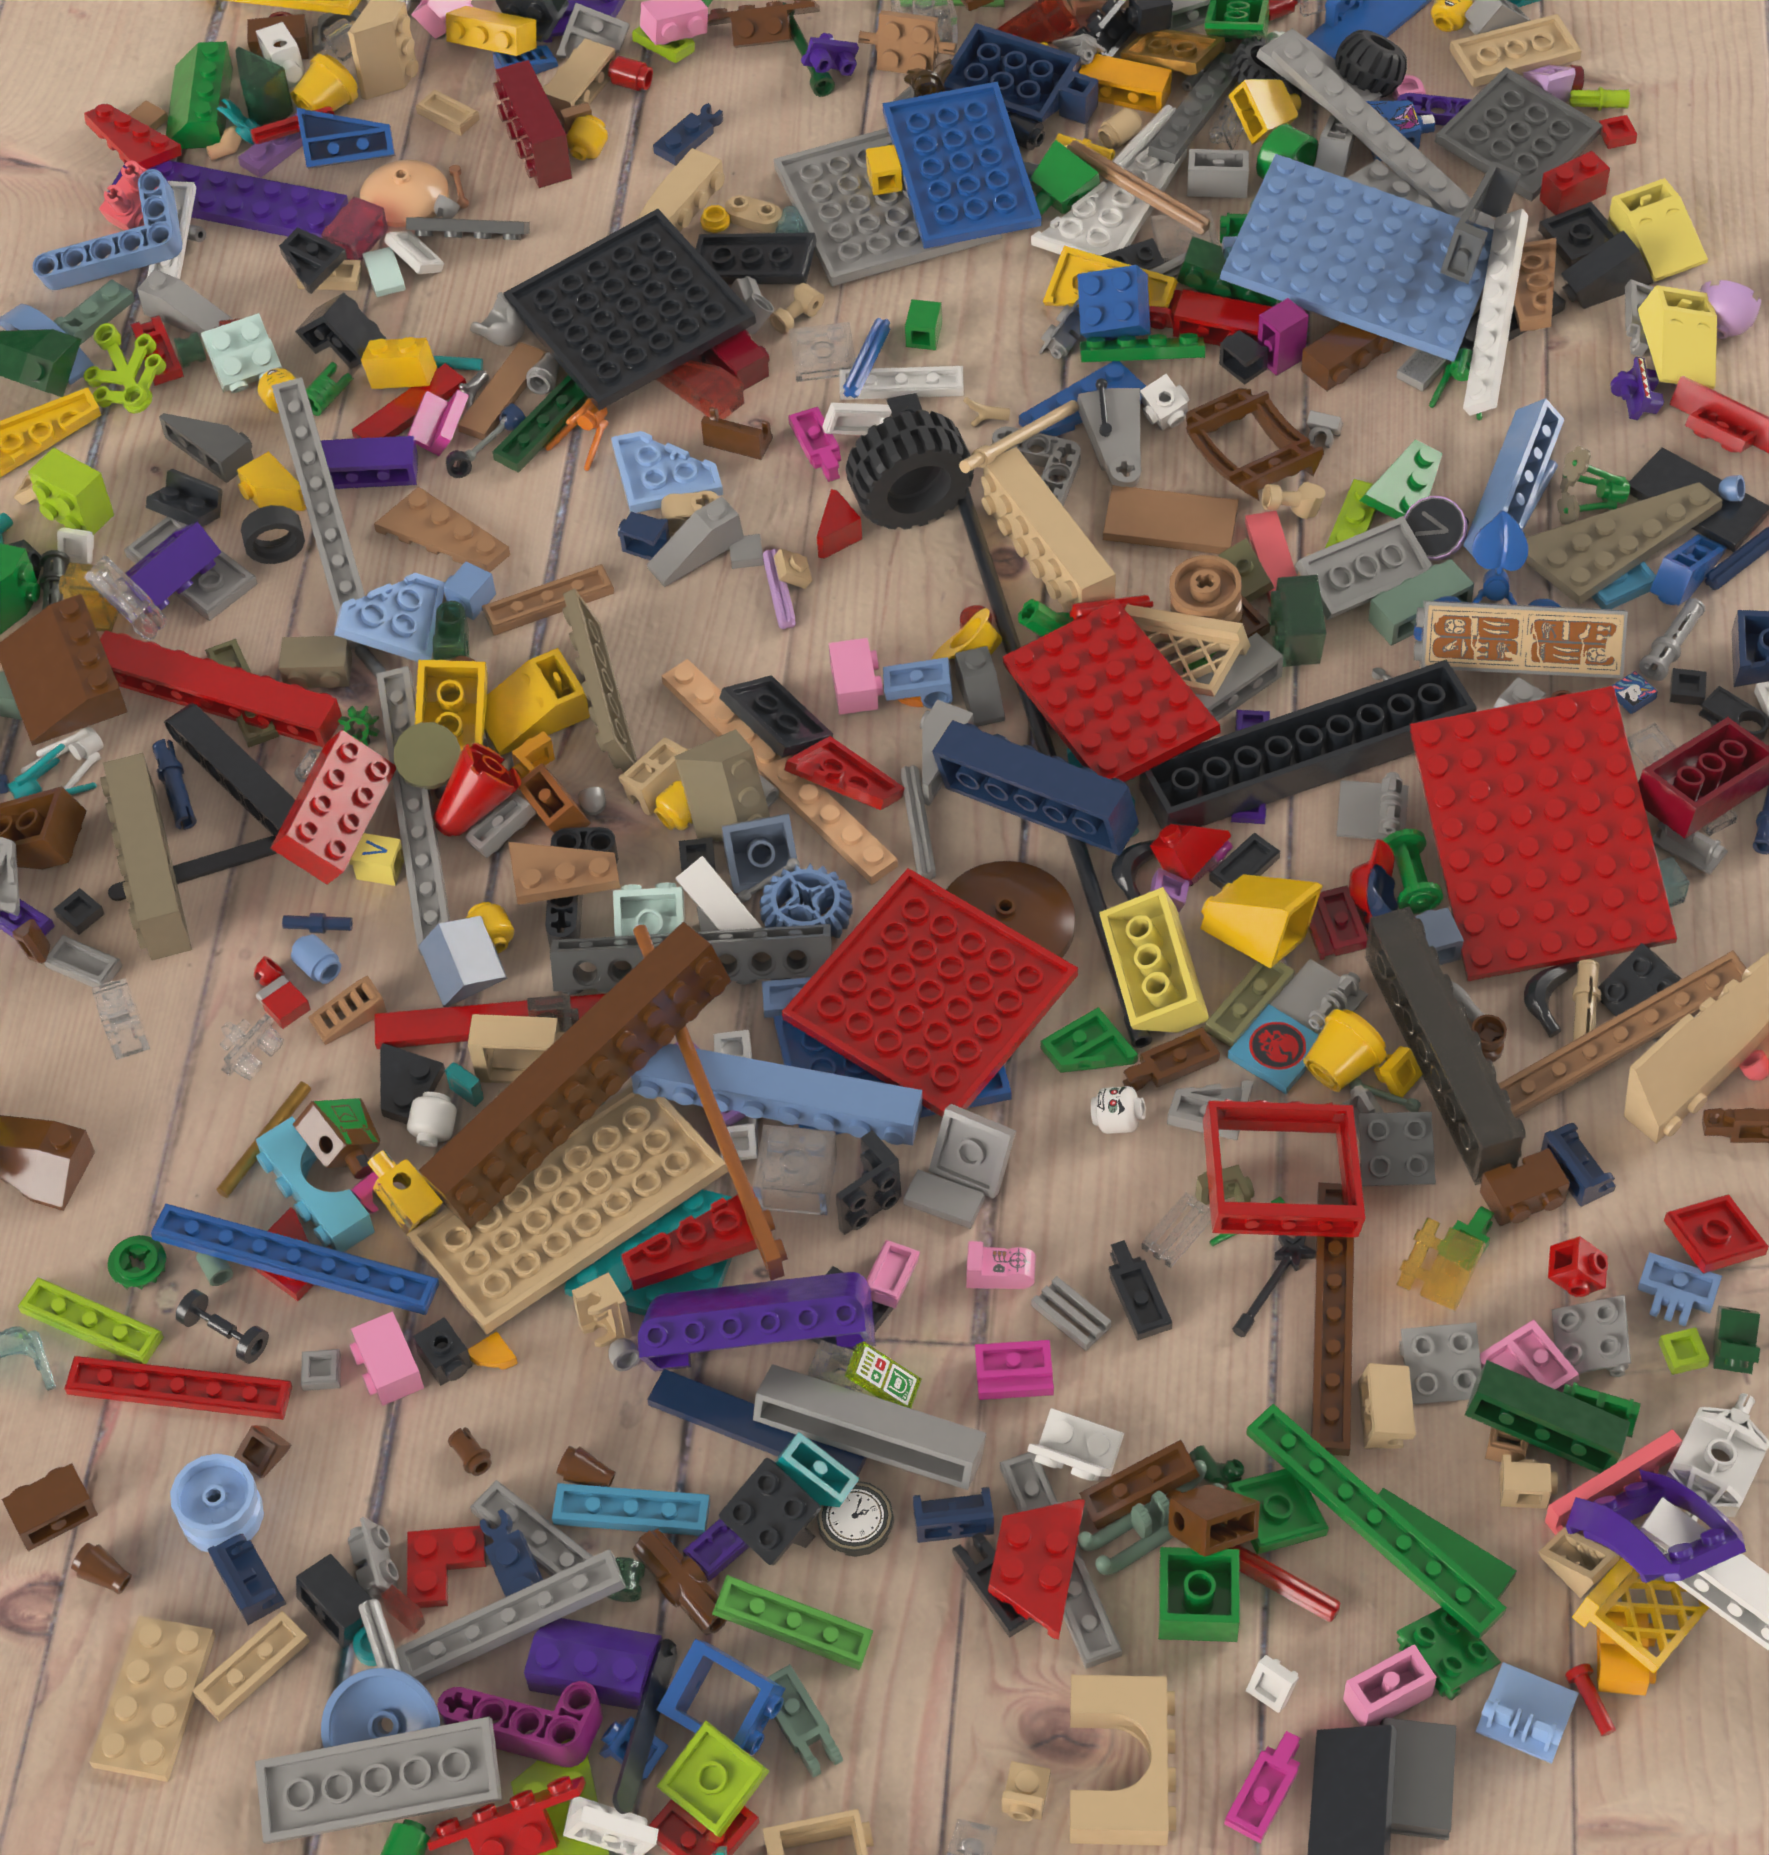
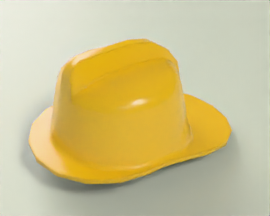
(975, 634)

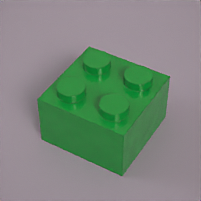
(1198, 1595)

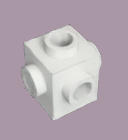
(1164, 403)

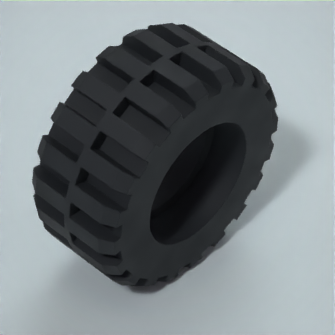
(909, 469)

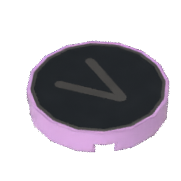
(1437, 526)

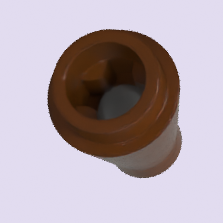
(584, 1469)
(99, 1567)

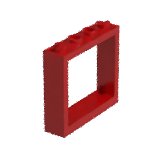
(1284, 1217)

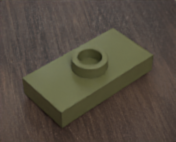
(1253, 576)

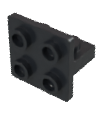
(545, 12)
(1108, 27)
(771, 1512)

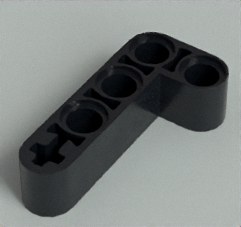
(570, 916)

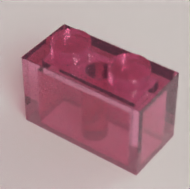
(357, 228)

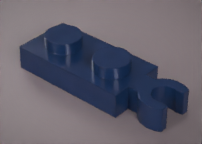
(687, 134)
(510, 1556)

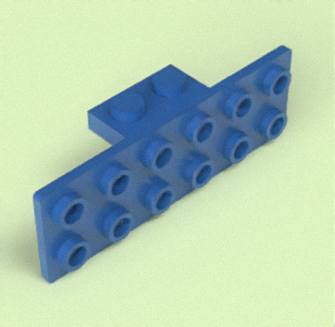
(1348, 16)

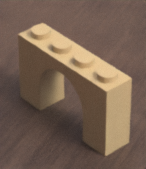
(1141, 1811)

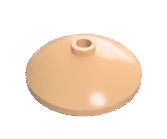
(405, 190)

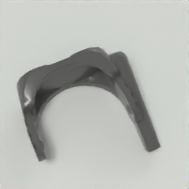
(324, 21)

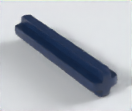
(1738, 560)

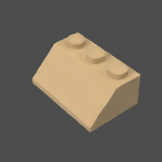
(383, 48)

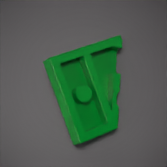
(1088, 1045)

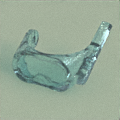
(19, 1341)

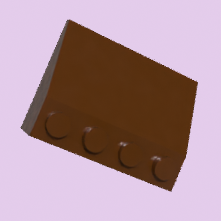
(60, 672)

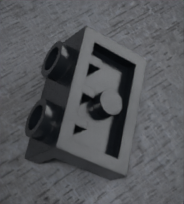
(186, 499)

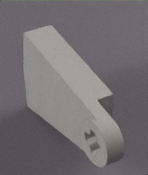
(1122, 446)

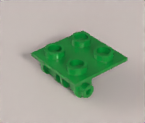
(1448, 1650)

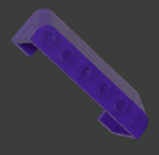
(756, 1316)

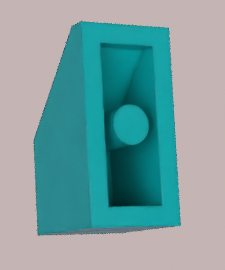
(816, 1471)

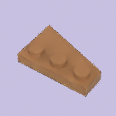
(560, 872)

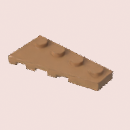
(1535, 285)
(442, 530)

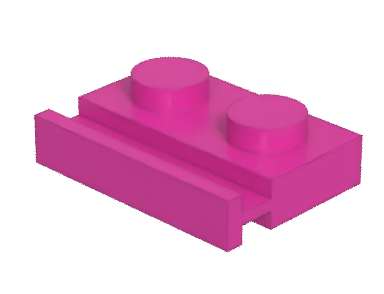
(1014, 1369)

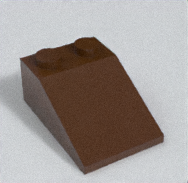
(42, 827)

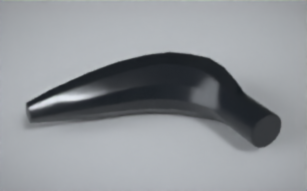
(1127, 864)
(1540, 989)

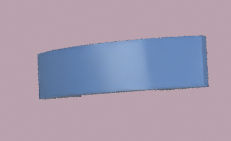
(28, 318)

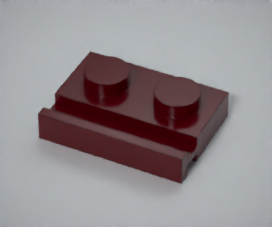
(1336, 924)

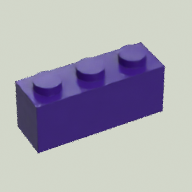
(372, 461)

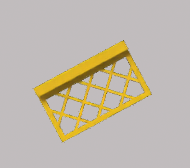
(1616, 1586)

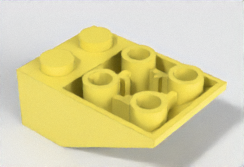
(1659, 228)
(1681, 334)

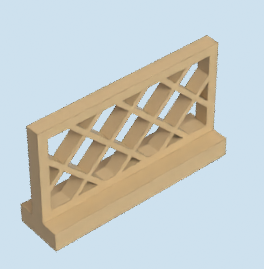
(1194, 631)

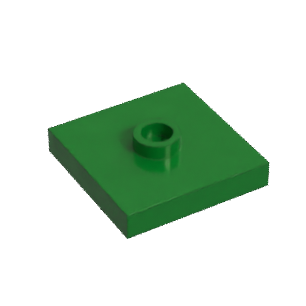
(1285, 1513)

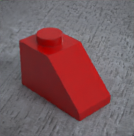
(1187, 848)

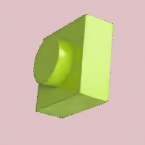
(1684, 1351)

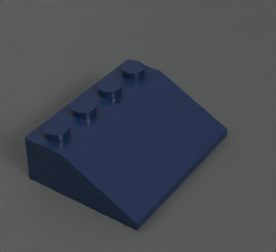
(1025, 70)

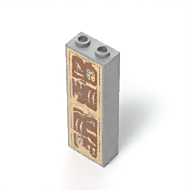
(1522, 638)

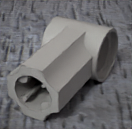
(750, 294)

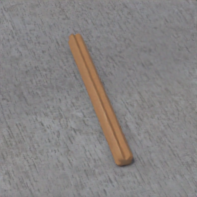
(1141, 189)

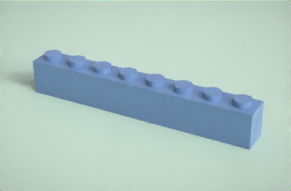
(786, 1094)

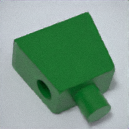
(1062, 179)

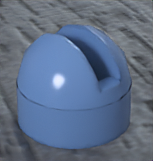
(1732, 488)

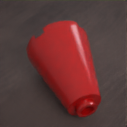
(474, 789)

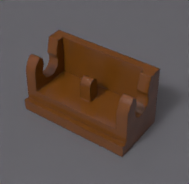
(735, 436)

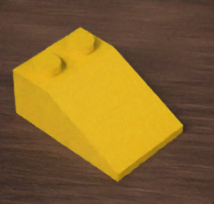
(453, 697)

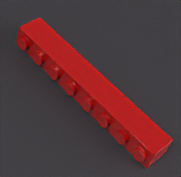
(221, 689)

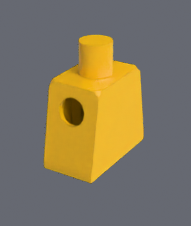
(1264, 106)

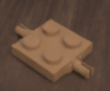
(906, 42)

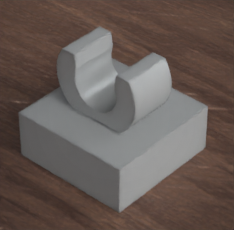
(1324, 424)

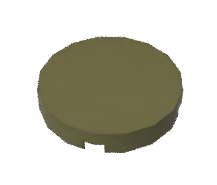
(426, 755)

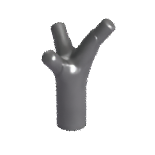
(473, 386)

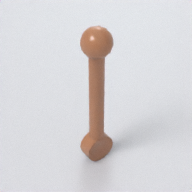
(455, 171)

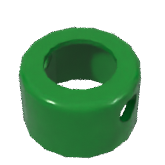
(1288, 143)

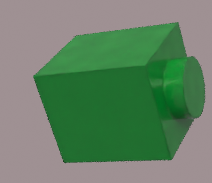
(923, 324)

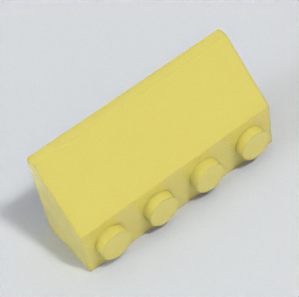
(1154, 964)

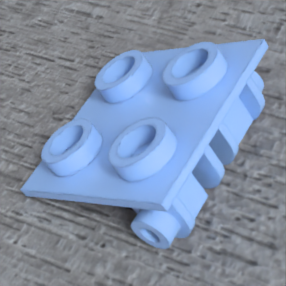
(1527, 1712)

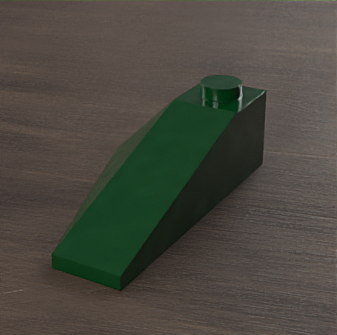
(38, 358)

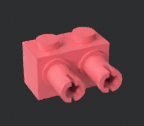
(123, 203)

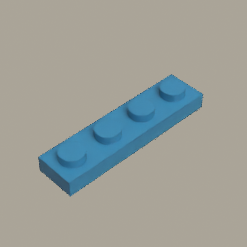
(630, 1509)

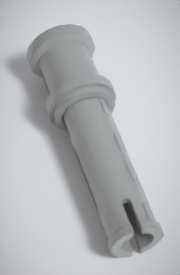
(1689, 615)

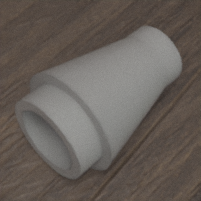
(543, 375)

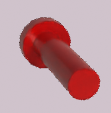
(1581, 1677)

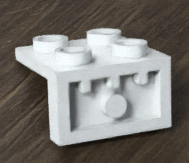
(1077, 1443)

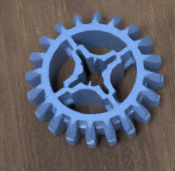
(810, 897)

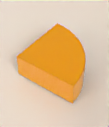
(492, 1353)

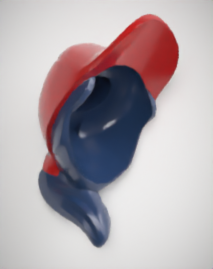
(1373, 884)

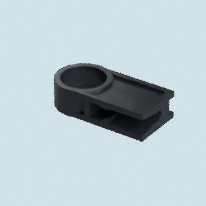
(1725, 704)

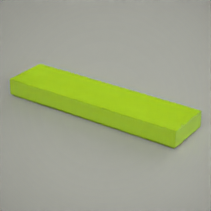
(90, 1321)

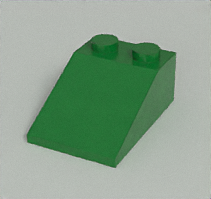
(1237, 19)
(17, 585)

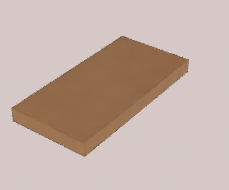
(1170, 519)

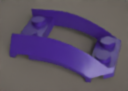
(1609, 1524)

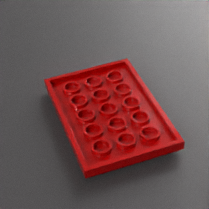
(1111, 694)

